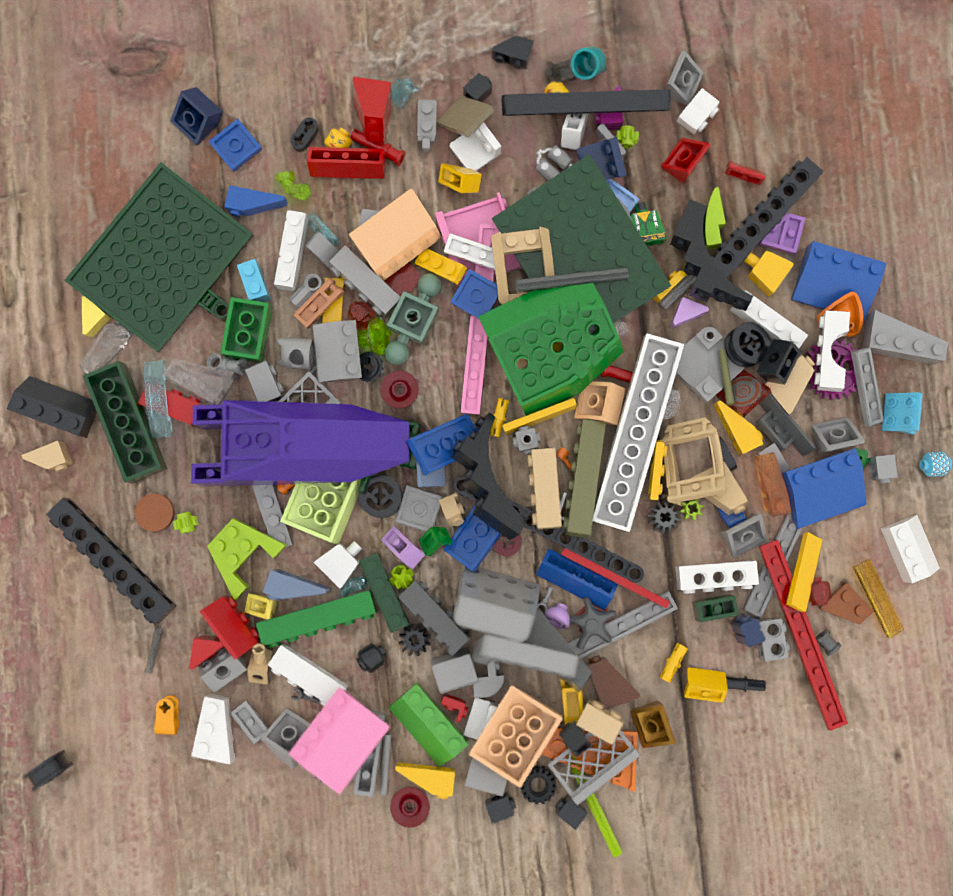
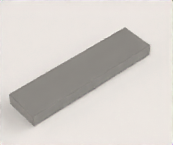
(867, 386)

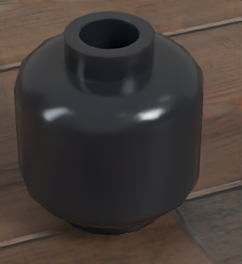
(371, 658)

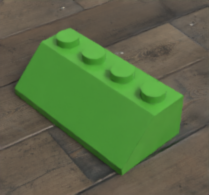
(429, 724)

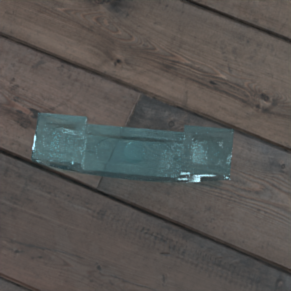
(156, 399)

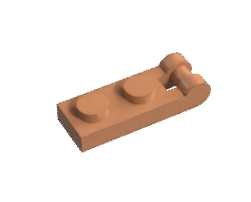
(318, 303)

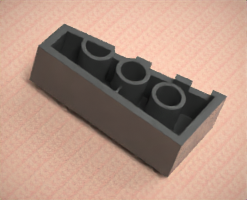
(434, 617)
(546, 636)

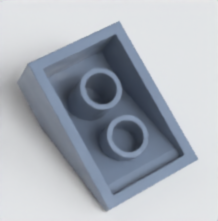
(286, 585)

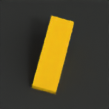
(571, 703)

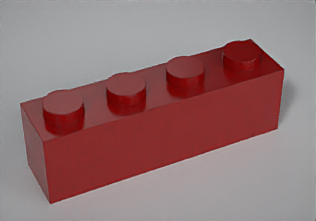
(346, 162)

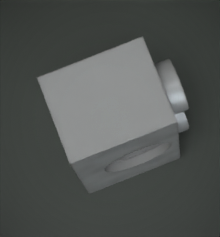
(218, 677)

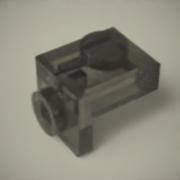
(560, 72)

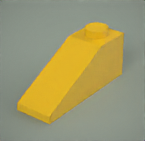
(740, 431)
(433, 779)

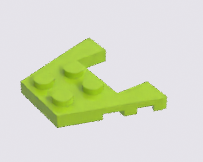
(234, 546)

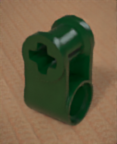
(214, 305)

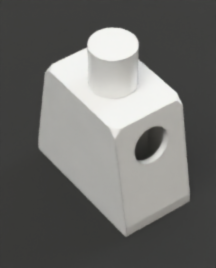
(340, 563)

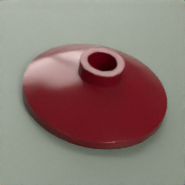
(395, 380)
(409, 817)

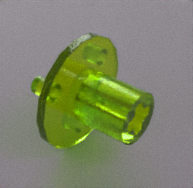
(375, 336)

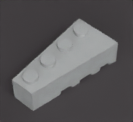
(900, 340)

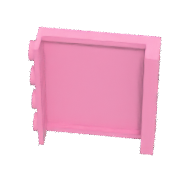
(466, 224)

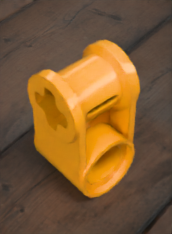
(167, 719)

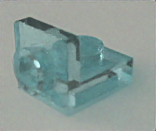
(402, 91)

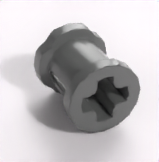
(828, 642)

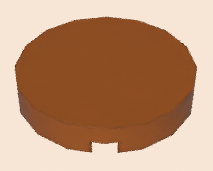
(154, 512)

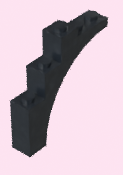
(697, 262)
(479, 479)

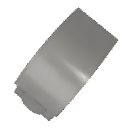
(489, 683)

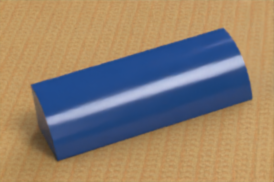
(576, 579)

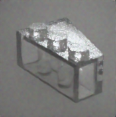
(200, 381)

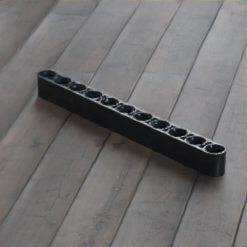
(554, 537)

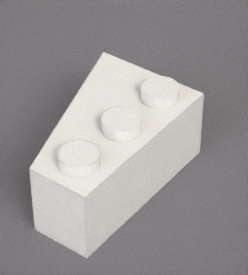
(214, 731)

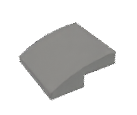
(484, 778)

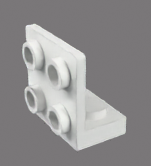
(477, 149)

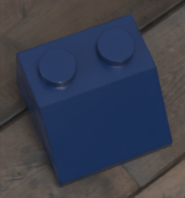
(195, 115)

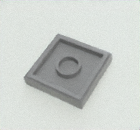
(418, 509)

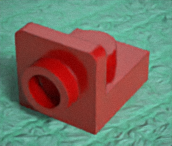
(451, 703)

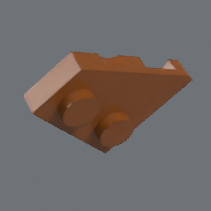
(847, 605)

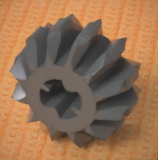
(663, 509)

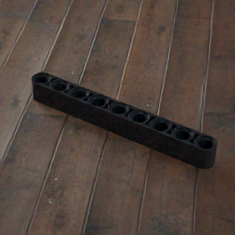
(586, 102)

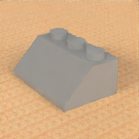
(336, 351)

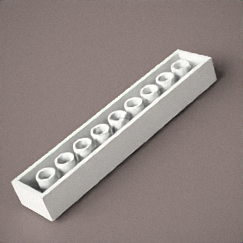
(637, 432)

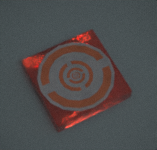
(746, 392)

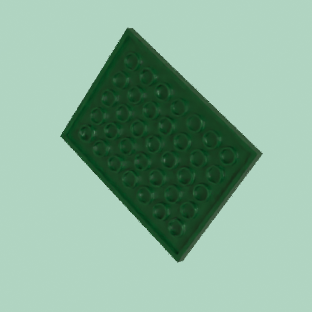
(586, 235)
(159, 257)

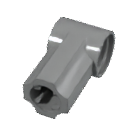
(305, 290)

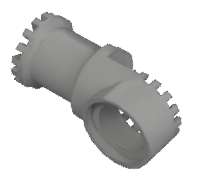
(228, 364)

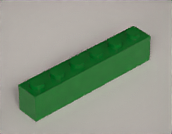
(317, 617)

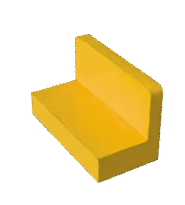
(706, 685)

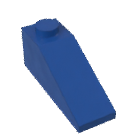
(250, 202)

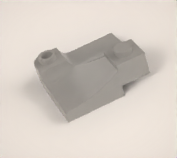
(700, 365)

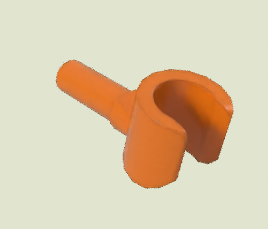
(562, 453)

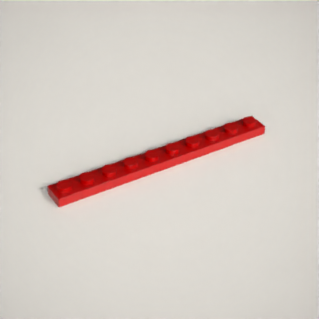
(803, 638)

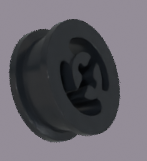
(746, 334)
(396, 497)
(48, 770)

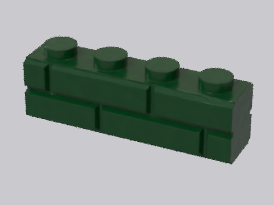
(384, 592)

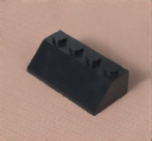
(53, 406)

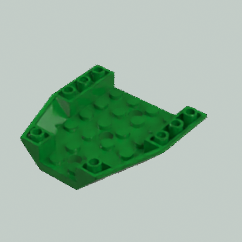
(531, 326)

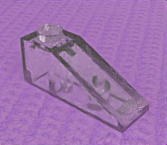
(106, 347)

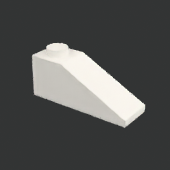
(573, 130)

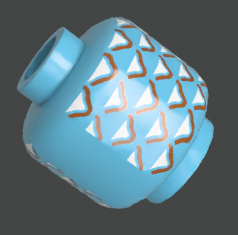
(935, 464)

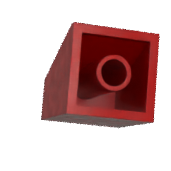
(373, 107)

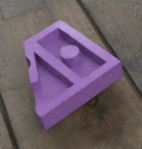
(785, 234)

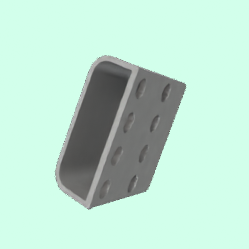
(493, 611)

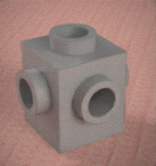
(521, 445)

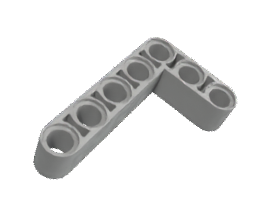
(493, 648)

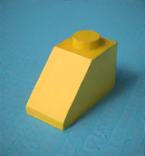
(460, 178)

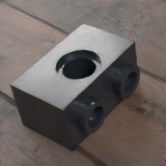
(779, 361)

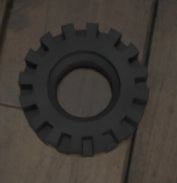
(547, 793)

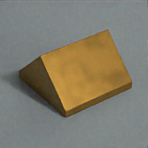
(653, 725)

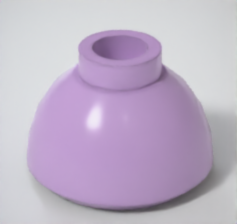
(558, 616)

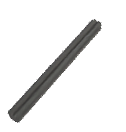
(572, 279)

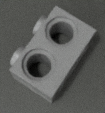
(776, 637)

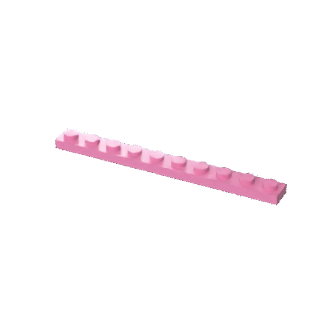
(477, 340)

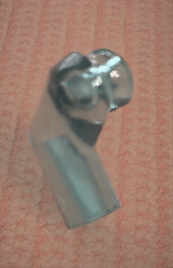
(353, 584)

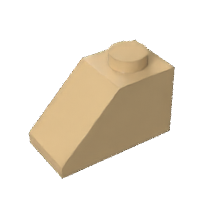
(51, 456)

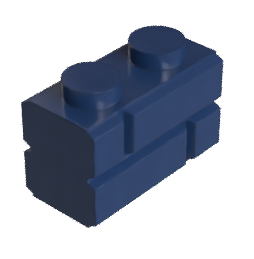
(747, 630)

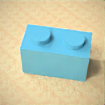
(254, 281)

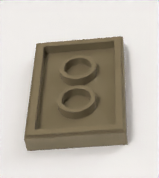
(465, 116)

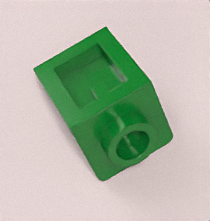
(434, 539)

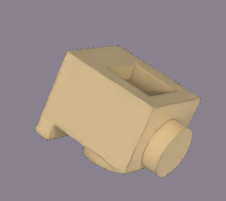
(452, 509)

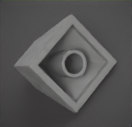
(284, 735)

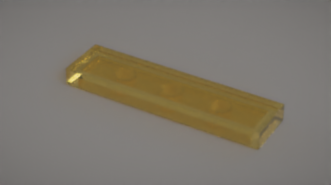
(878, 598)

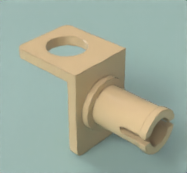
(259, 664)

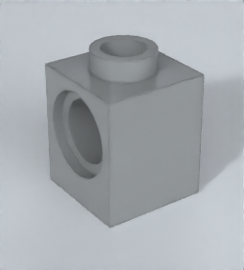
(883, 468)

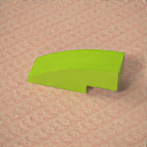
(713, 220)

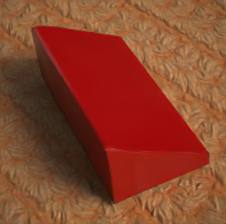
(745, 173)

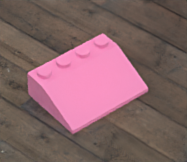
(339, 740)

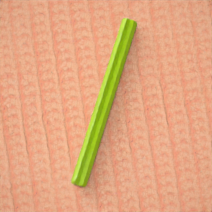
(599, 816)

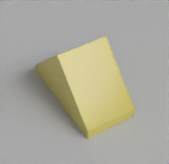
(92, 318)
(260, 606)

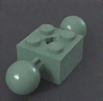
(410, 306)

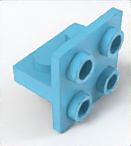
(902, 412)

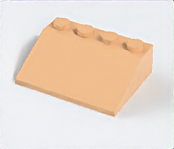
(395, 235)
(516, 735)

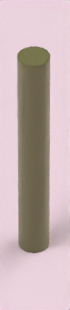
(726, 377)

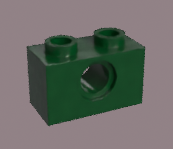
(715, 608)

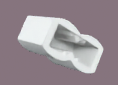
(698, 111)

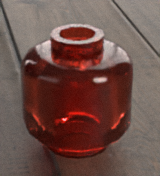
(361, 313)
(820, 592)

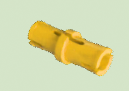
(499, 414)
(673, 662)

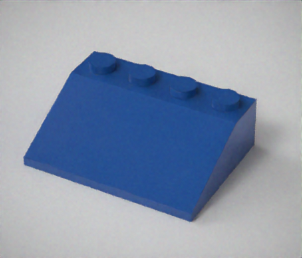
(832, 273)
(825, 488)

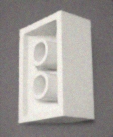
(910, 549)

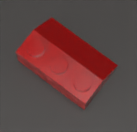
(231, 626)

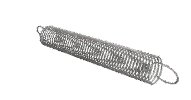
(157, 636)

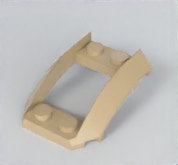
(518, 243)
(696, 487)

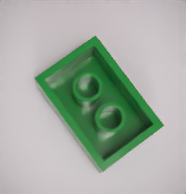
(246, 329)

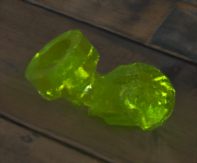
(300, 191)

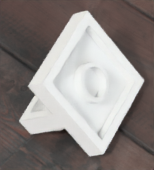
(479, 716)

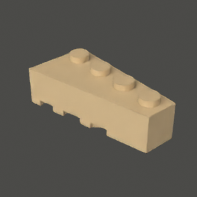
(545, 489)

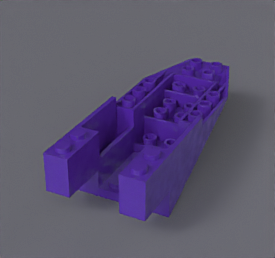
(298, 443)

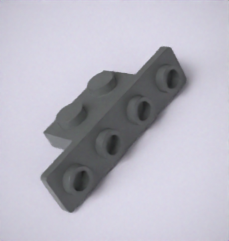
(782, 428)

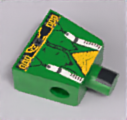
(648, 225)

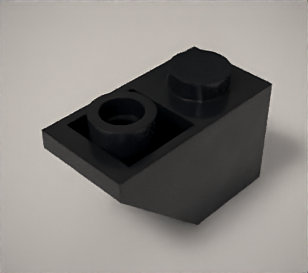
(513, 51)

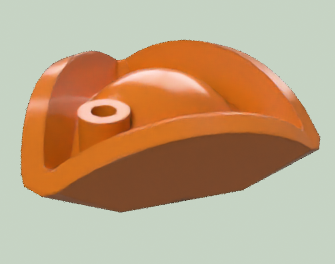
(852, 304)

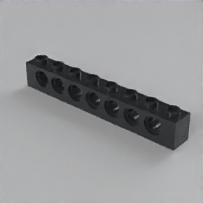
(809, 173)
(162, 603)

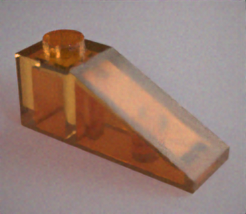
(772, 485)

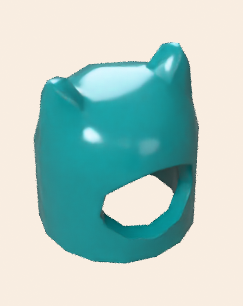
(590, 62)

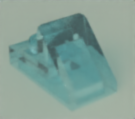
(318, 226)

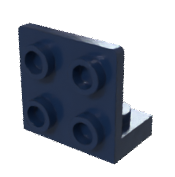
(606, 156)

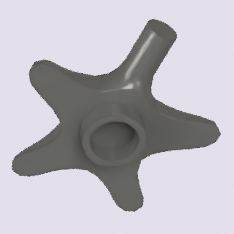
(592, 623)

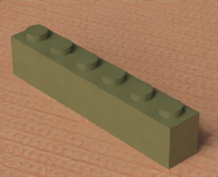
(585, 478)

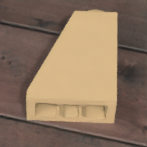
(790, 393)
(733, 499)

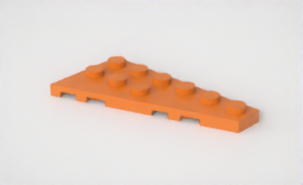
(625, 778)

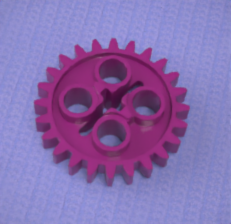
(850, 380)

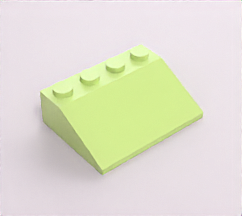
(321, 508)

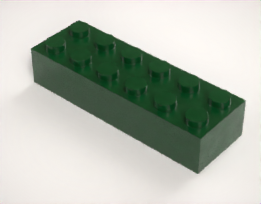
(124, 422)

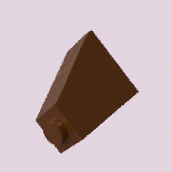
(609, 684)

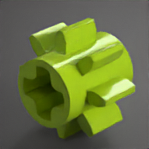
(627, 137)
(696, 507)
(185, 522)
(401, 576)

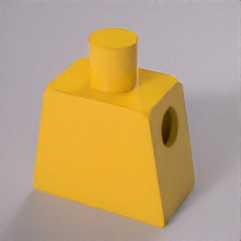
(767, 271)

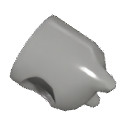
(296, 353)

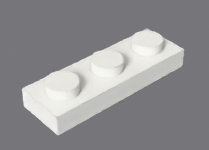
(470, 251)

